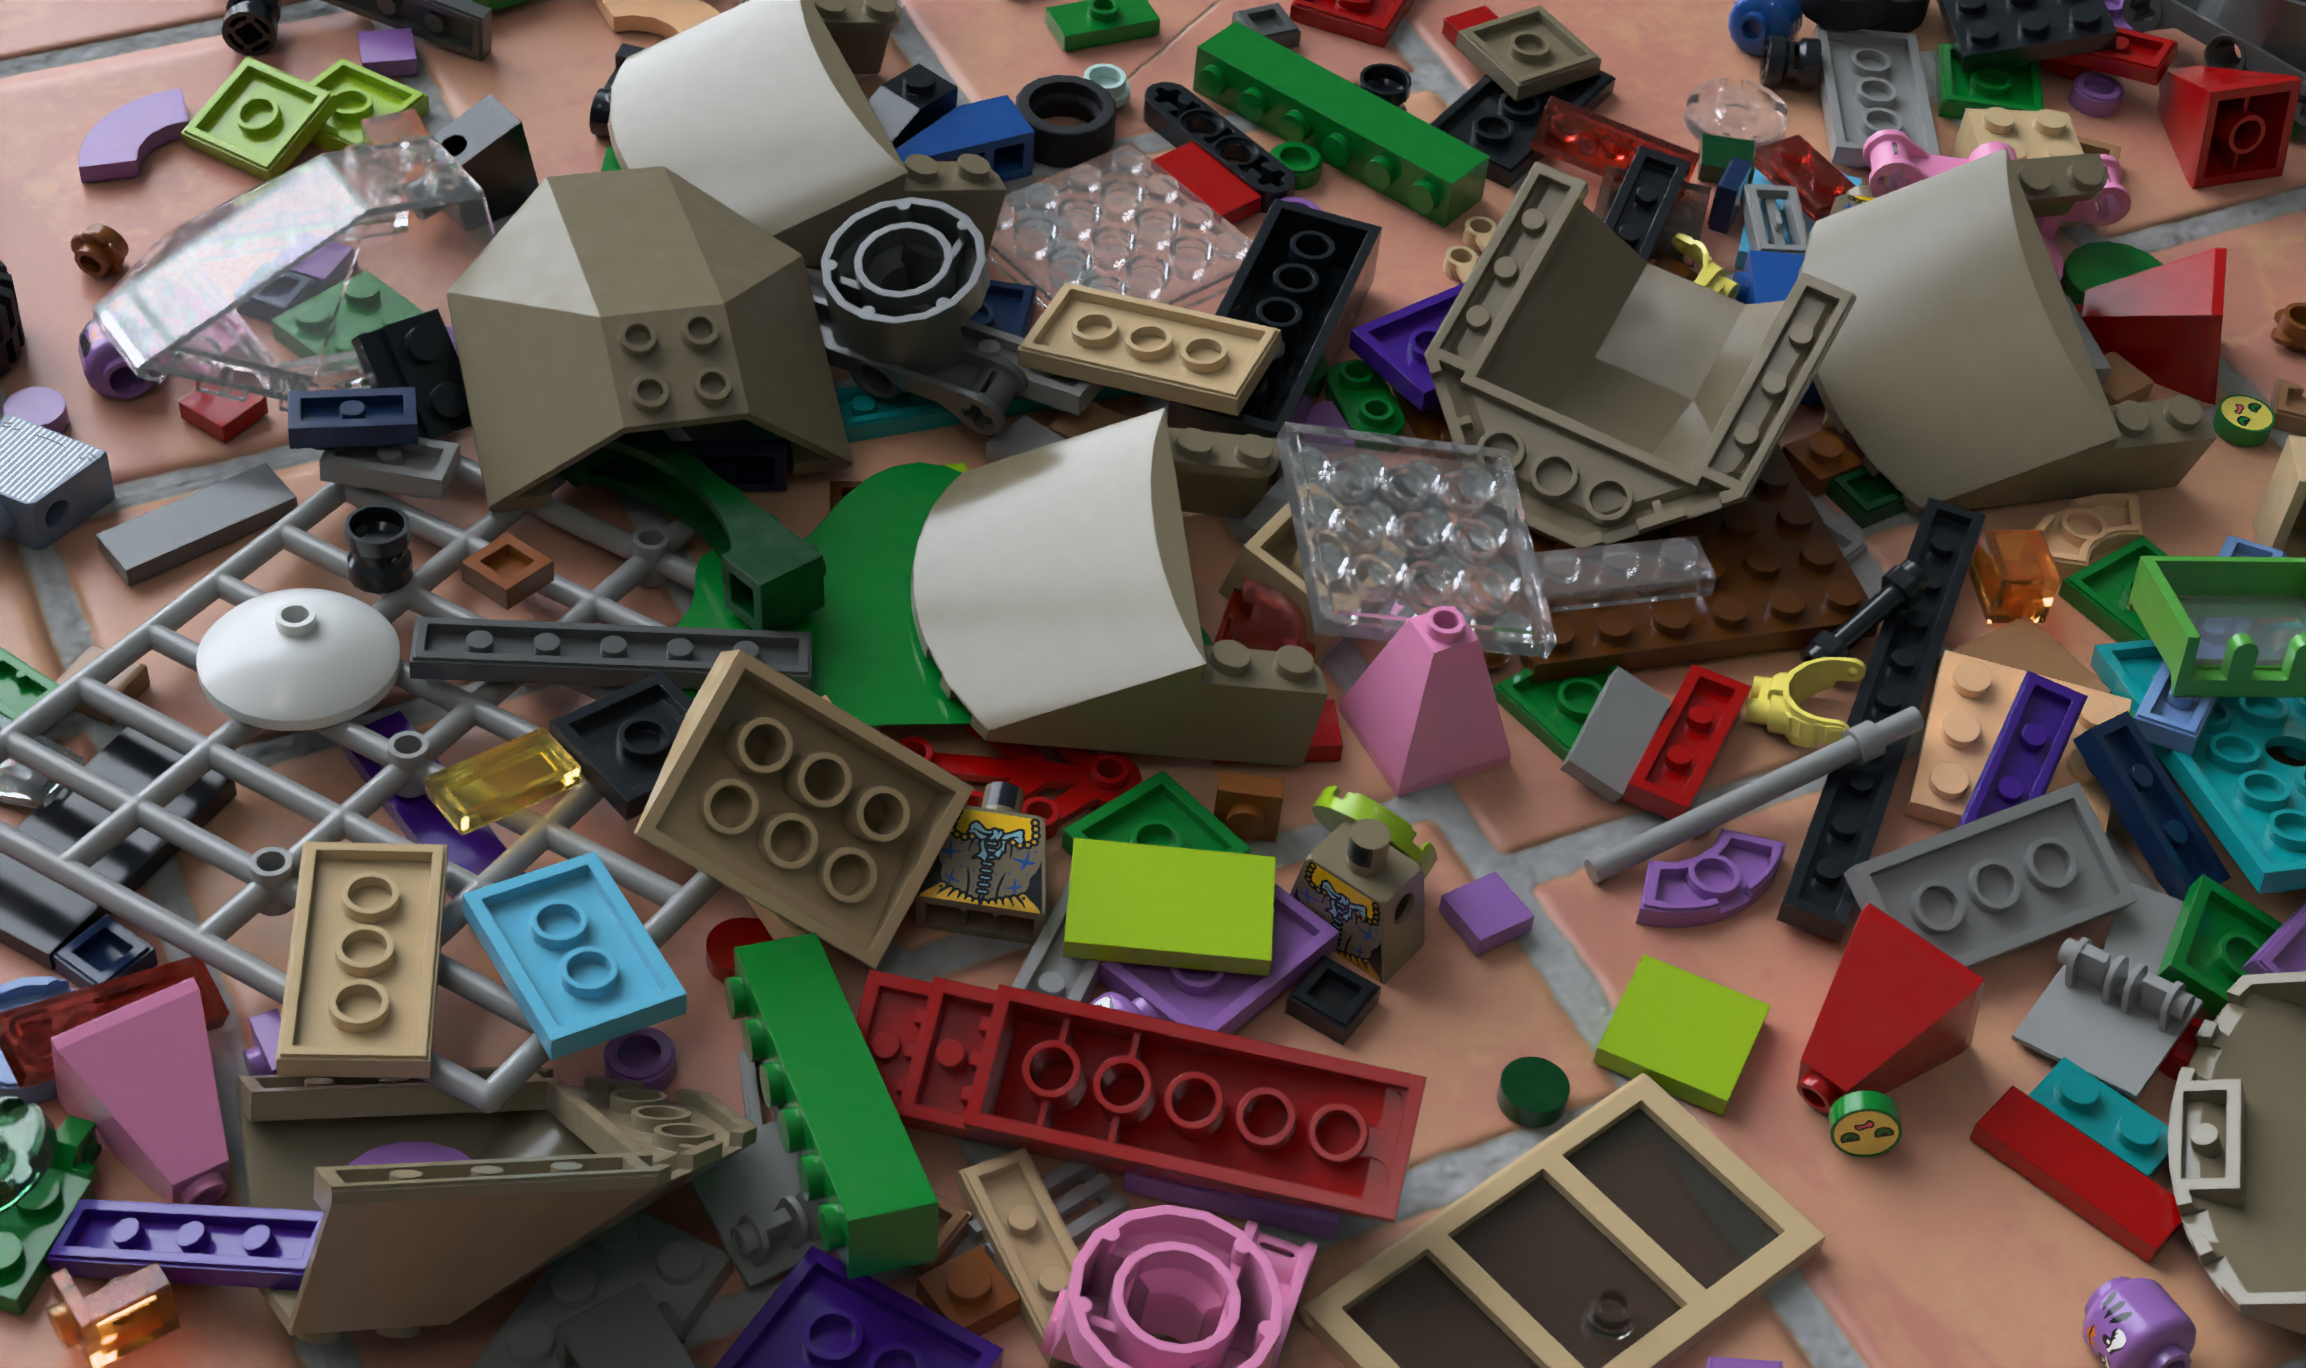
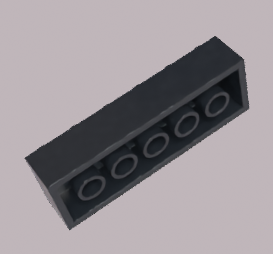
(1309, 281)

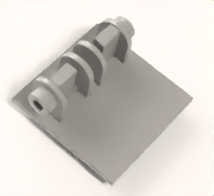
(2108, 1017)
(760, 1208)

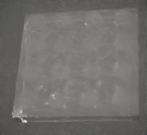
(1119, 230)
(1411, 528)

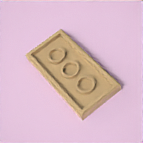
(1150, 348)
(363, 961)

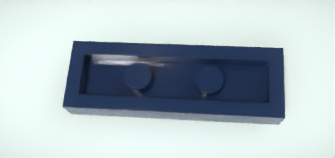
(2149, 805)

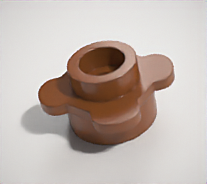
(2291, 327)

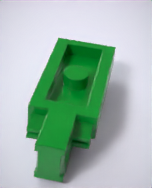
(38, 1219)

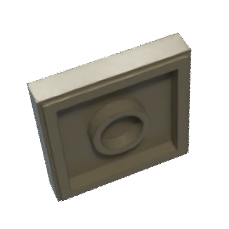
(1528, 52)

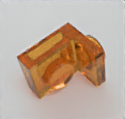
(115, 1318)

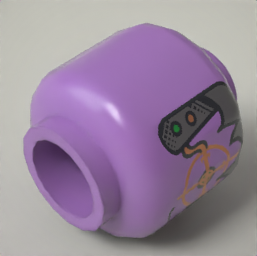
(105, 366)

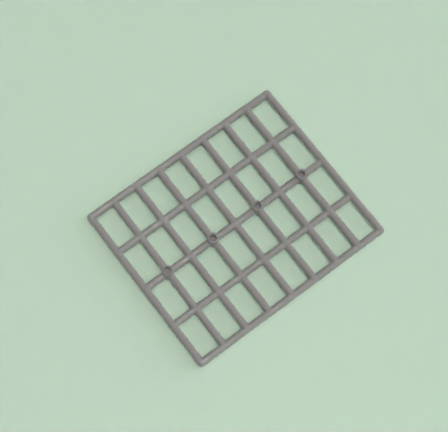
(407, 758)

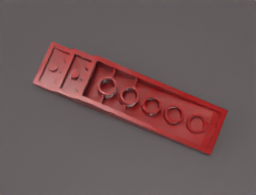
(1142, 1094)

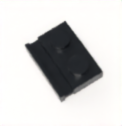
(420, 356)

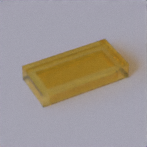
(502, 780)

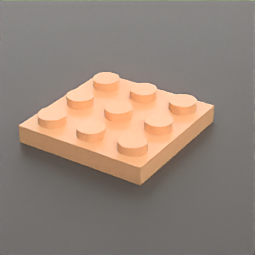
(1963, 725)

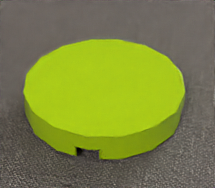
(1353, 807)

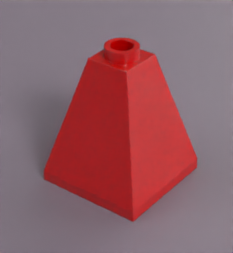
(2228, 122)
(2165, 321)
(1888, 1013)

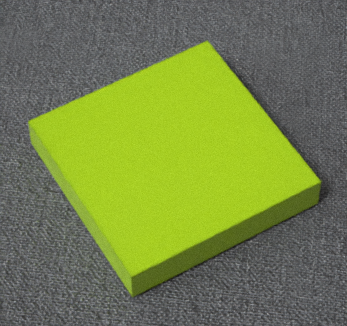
(361, 96)
(260, 119)
(1682, 1033)

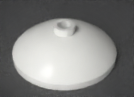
(298, 660)

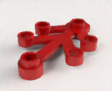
(1089, 778)

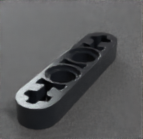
(1177, 112)

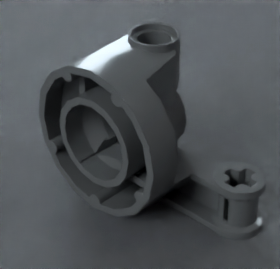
(2266, 32)
(895, 307)

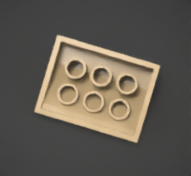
(801, 806)

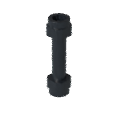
(1899, 588)

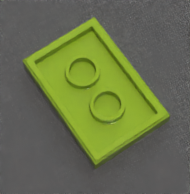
(1170, 907)

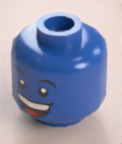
(1761, 19)

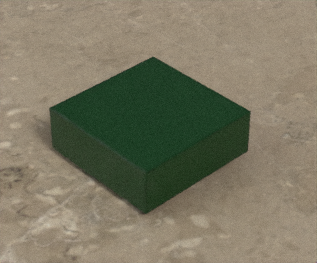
(1718, 151)
(1865, 497)

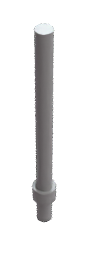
(1858, 745)

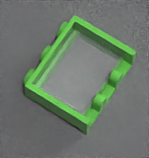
(2226, 623)

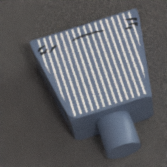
(48, 483)

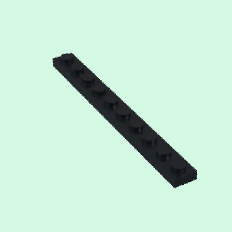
(1894, 680)

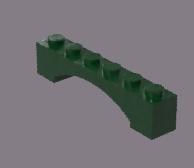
(766, 568)

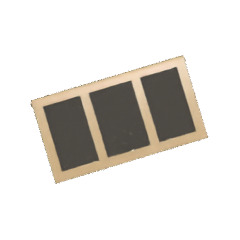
(1580, 1254)

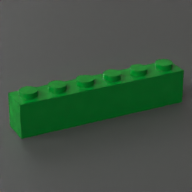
(1342, 122)
(832, 1107)

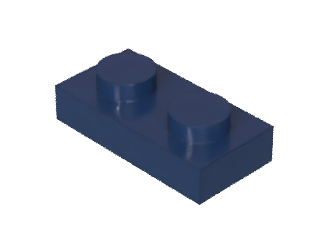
(352, 418)

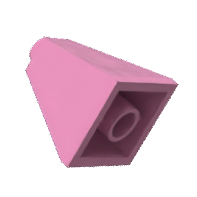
(1428, 705)
(150, 1092)

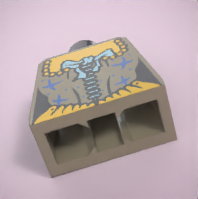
(989, 872)
(1366, 895)

